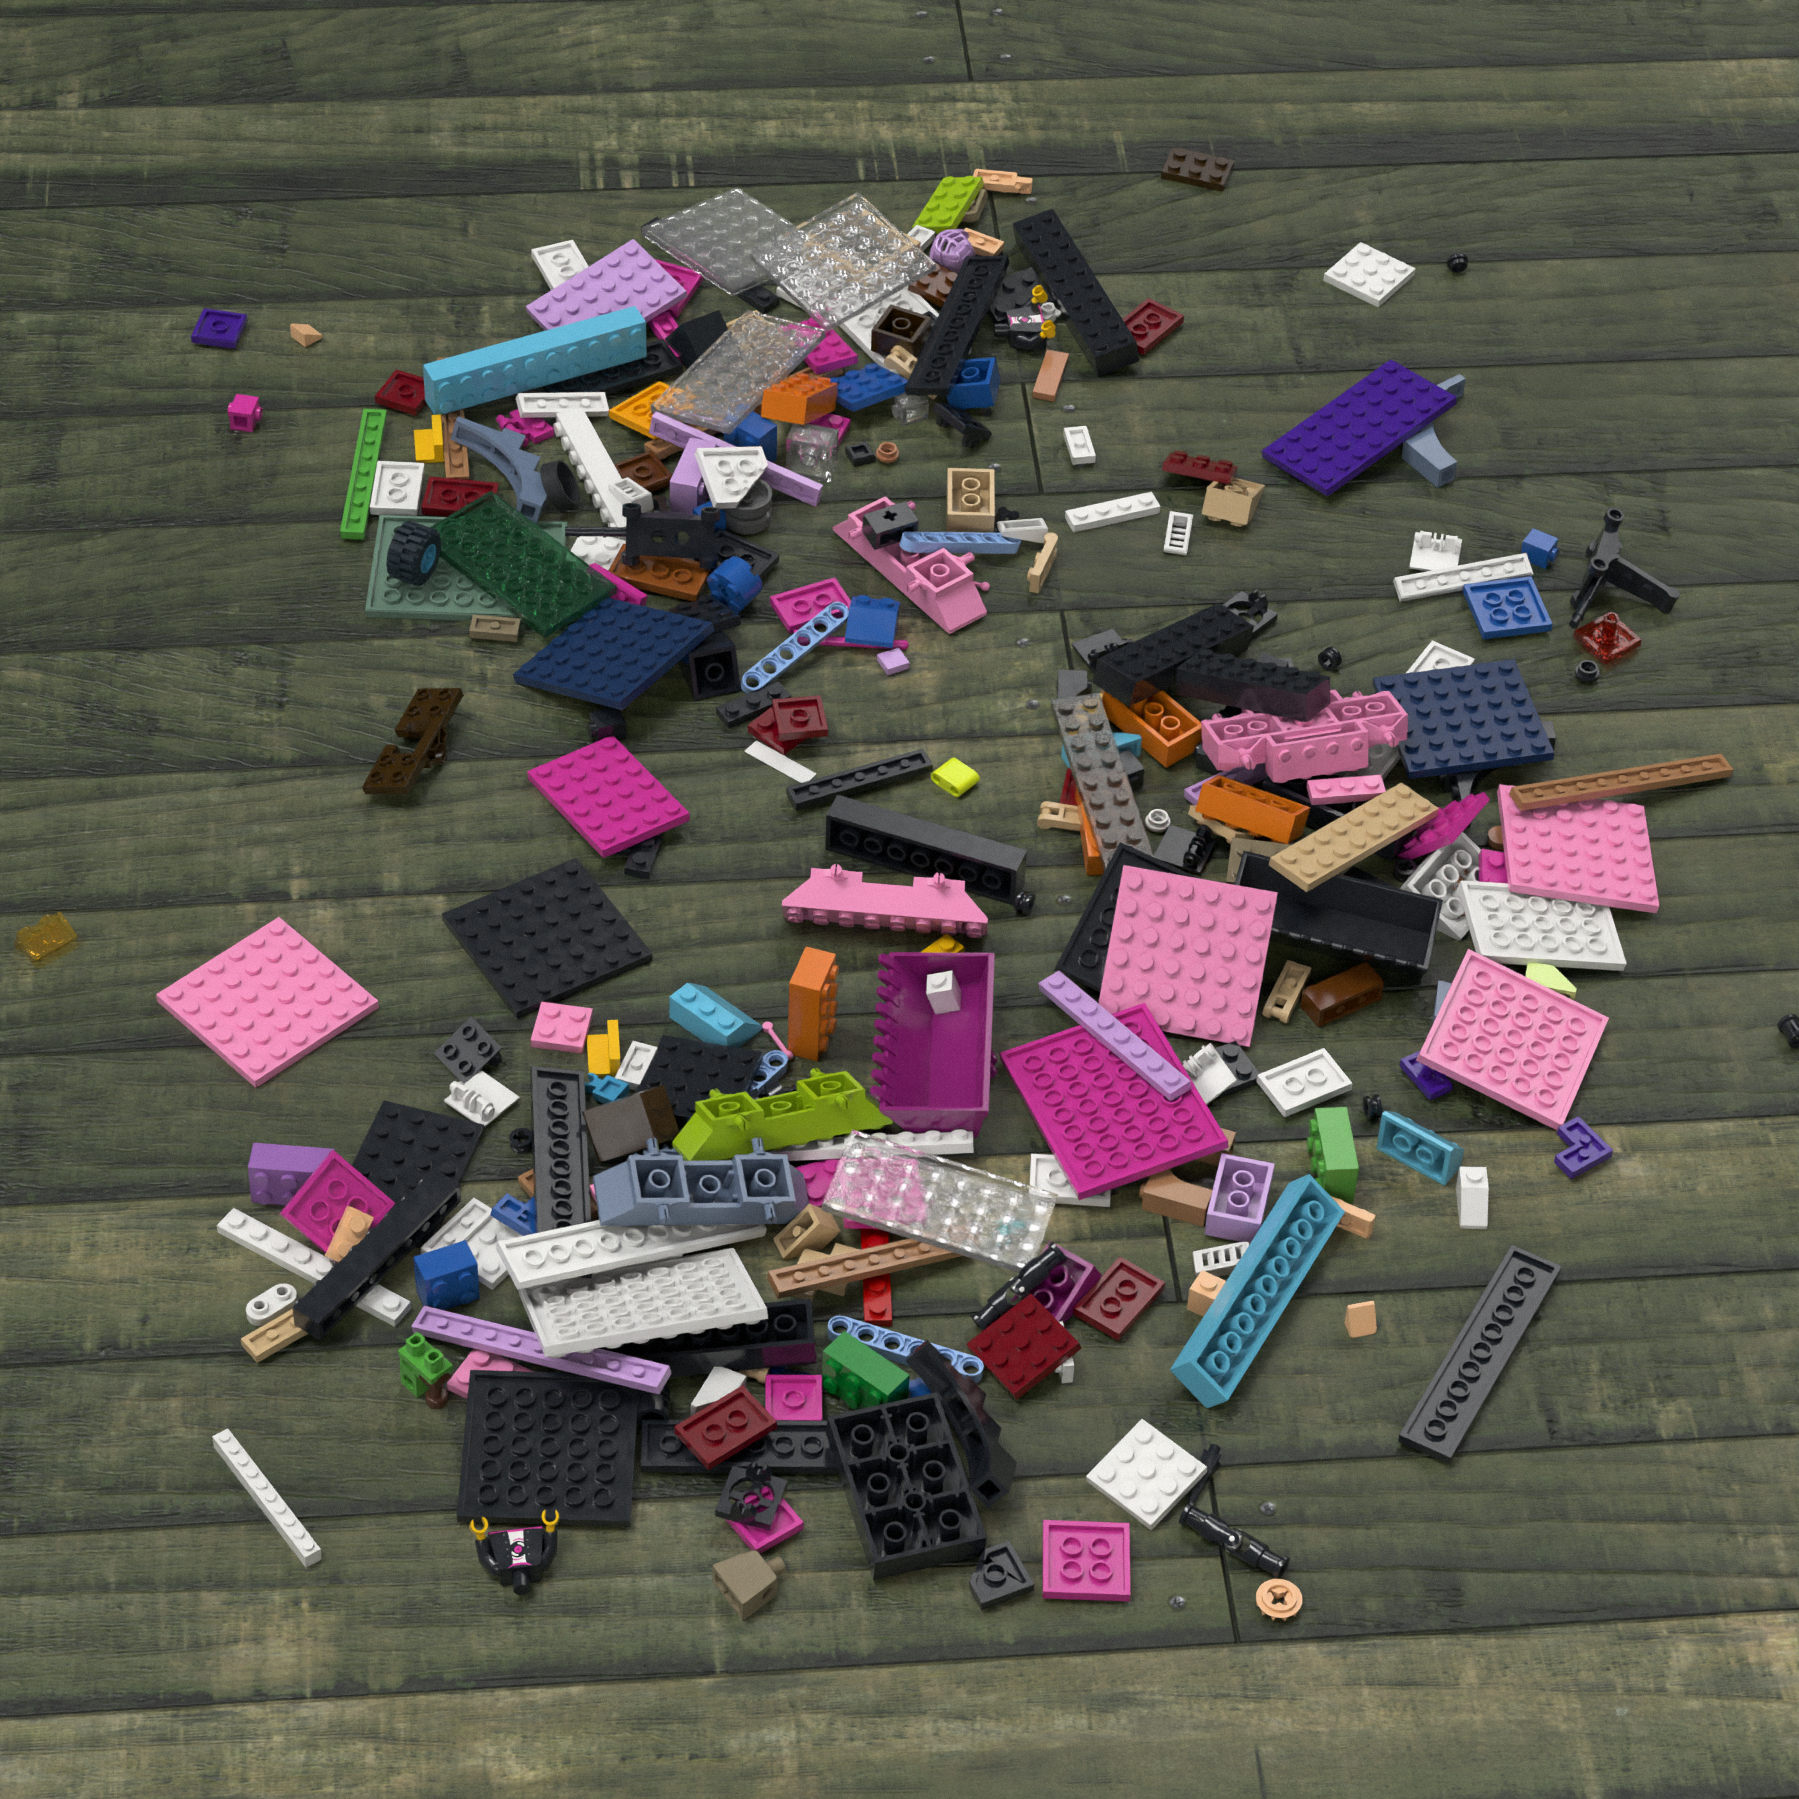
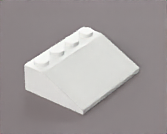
(1438, 876)

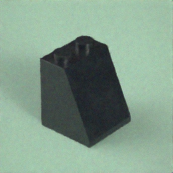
(696, 336)
(711, 667)

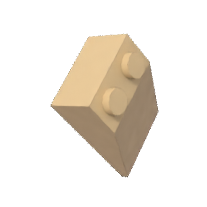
(1232, 501)

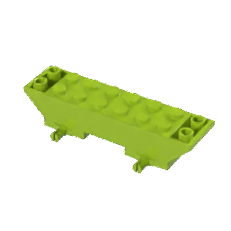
(817, 1110)

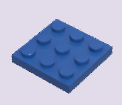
(868, 386)
(1507, 607)

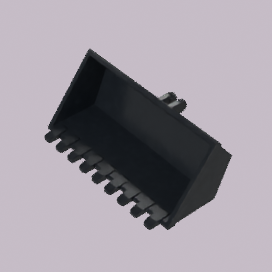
(1349, 918)

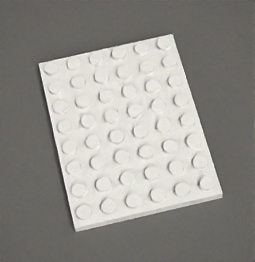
(643, 1303)

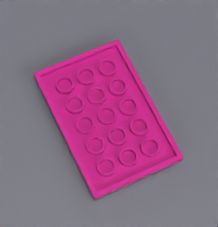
(608, 796)

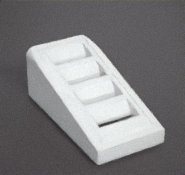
(633, 494)
(1181, 520)
(1024, 529)
(1231, 1251)

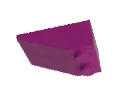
(1065, 1285)

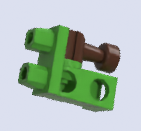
(426, 1370)

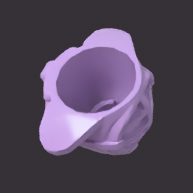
(956, 249)

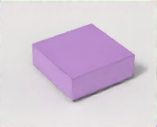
(893, 661)

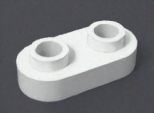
(273, 1304)

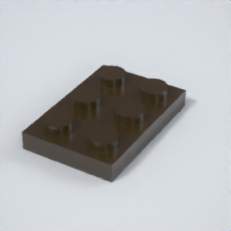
(1197, 169)

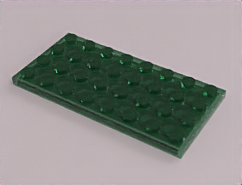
(520, 564)

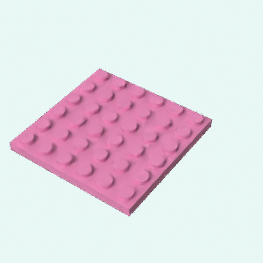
(1579, 852)
(1189, 953)
(267, 1001)
(1513, 1039)

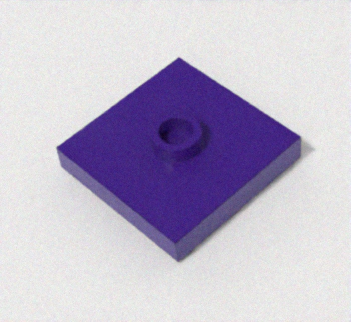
(219, 328)

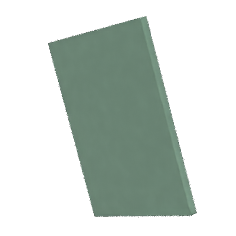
(446, 592)

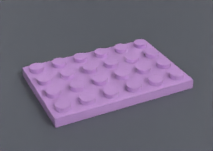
(611, 284)

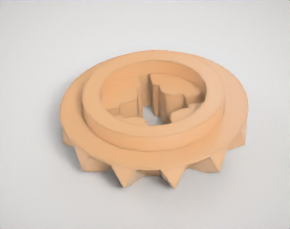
(1279, 1589)

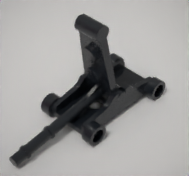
(664, 524)
(1608, 566)

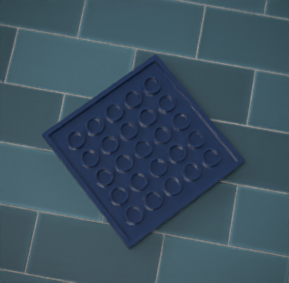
(613, 653)
(1467, 719)

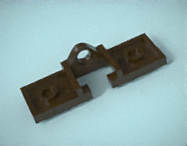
(424, 720)

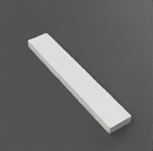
(1453, 578)

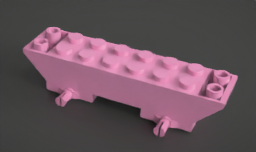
(933, 581)
(846, 899)

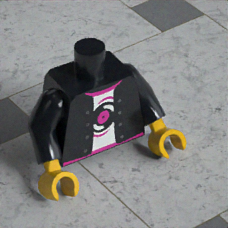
(1026, 324)
(517, 1554)

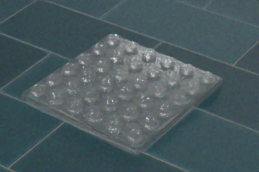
(718, 238)
(842, 261)

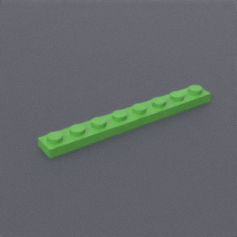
(363, 474)

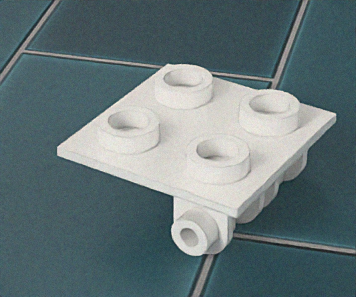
(1434, 554)
(1209, 1073)
(480, 1098)

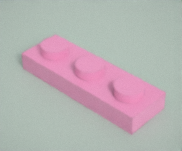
(1345, 789)

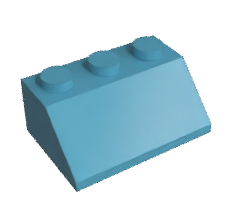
(711, 1016)
(1418, 1147)

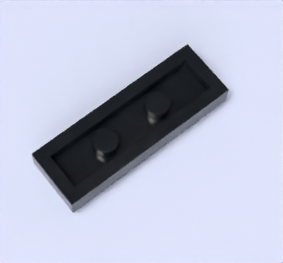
(750, 705)

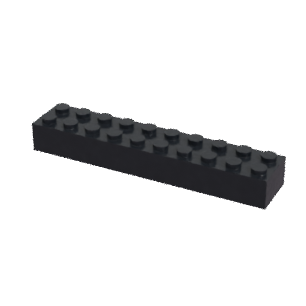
(1076, 292)

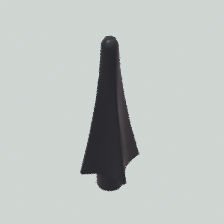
(1211, 1461)

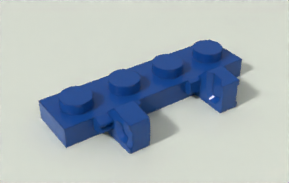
(515, 1214)

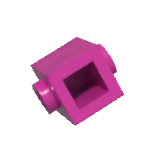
(244, 412)

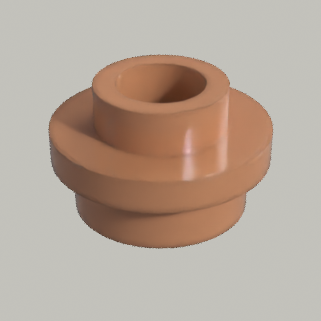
(887, 452)

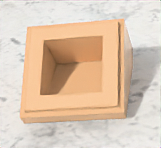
(304, 334)
(1361, 1319)

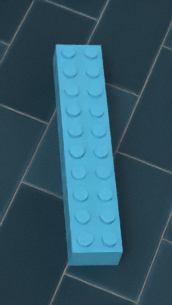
(534, 361)
(1257, 1291)

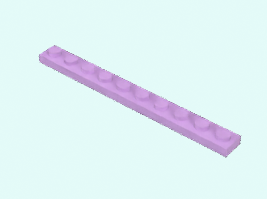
(525, 1346)

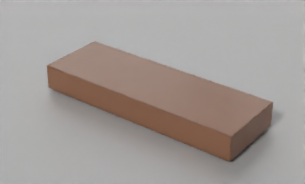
(1050, 375)

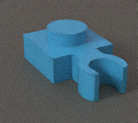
(606, 1089)

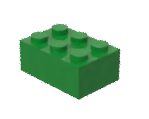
(861, 1374)

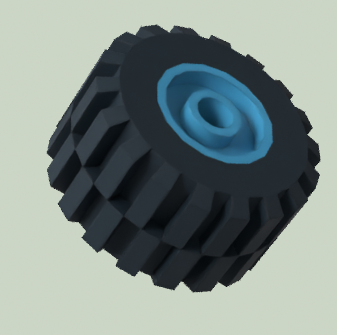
(413, 553)

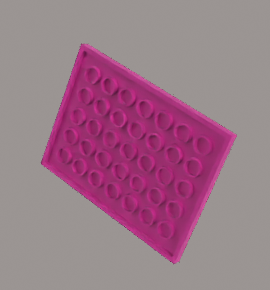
(1102, 1114)

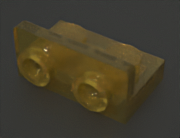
(45, 937)

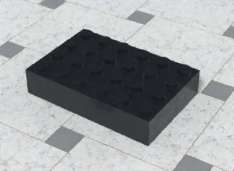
(905, 1486)

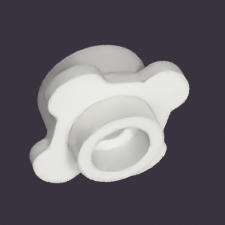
(1050, 312)

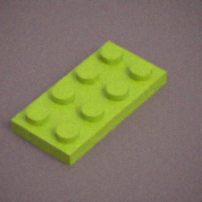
(949, 203)

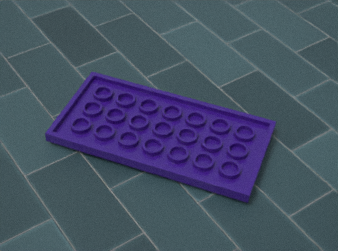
(1359, 427)

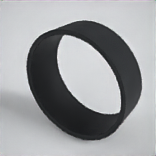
(560, 497)

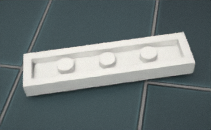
(548, 404)
(1112, 512)

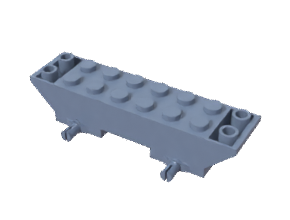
(679, 1192)

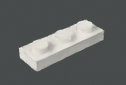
(460, 1227)

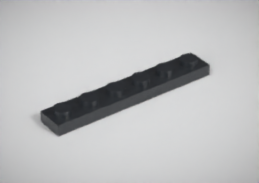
(859, 779)

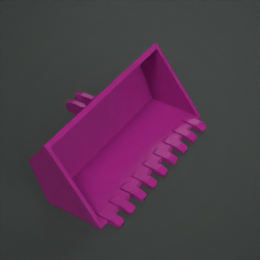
(931, 1062)

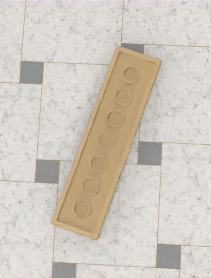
(1353, 837)

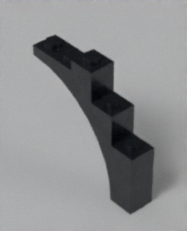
(963, 1401)

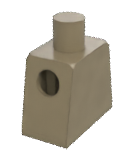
(747, 1581)

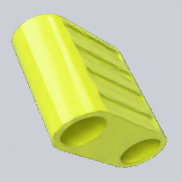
(955, 777)

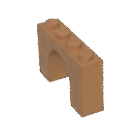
(1178, 1199)

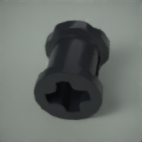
(1791, 1031)

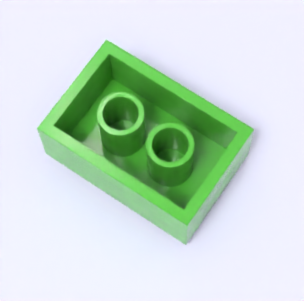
(1333, 1152)

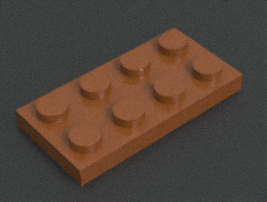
(663, 575)

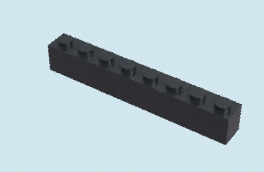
(376, 1254)

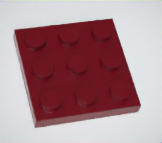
(1023, 1346)

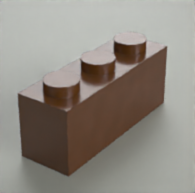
(1342, 994)

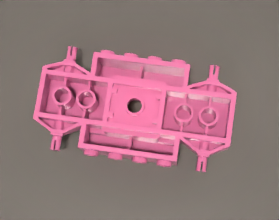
(1295, 749)

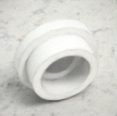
(1157, 820)

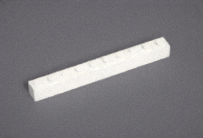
(267, 1498)

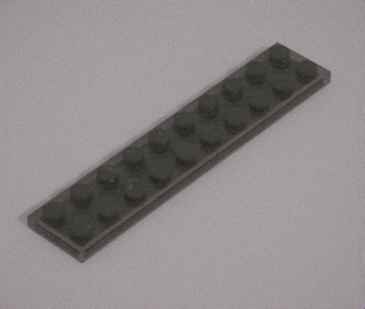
(1099, 775)

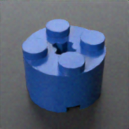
(734, 584)

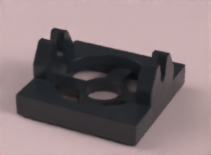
(963, 422)
(1256, 605)
(748, 1513)

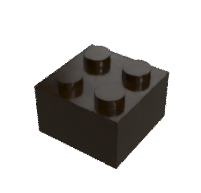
(900, 328)

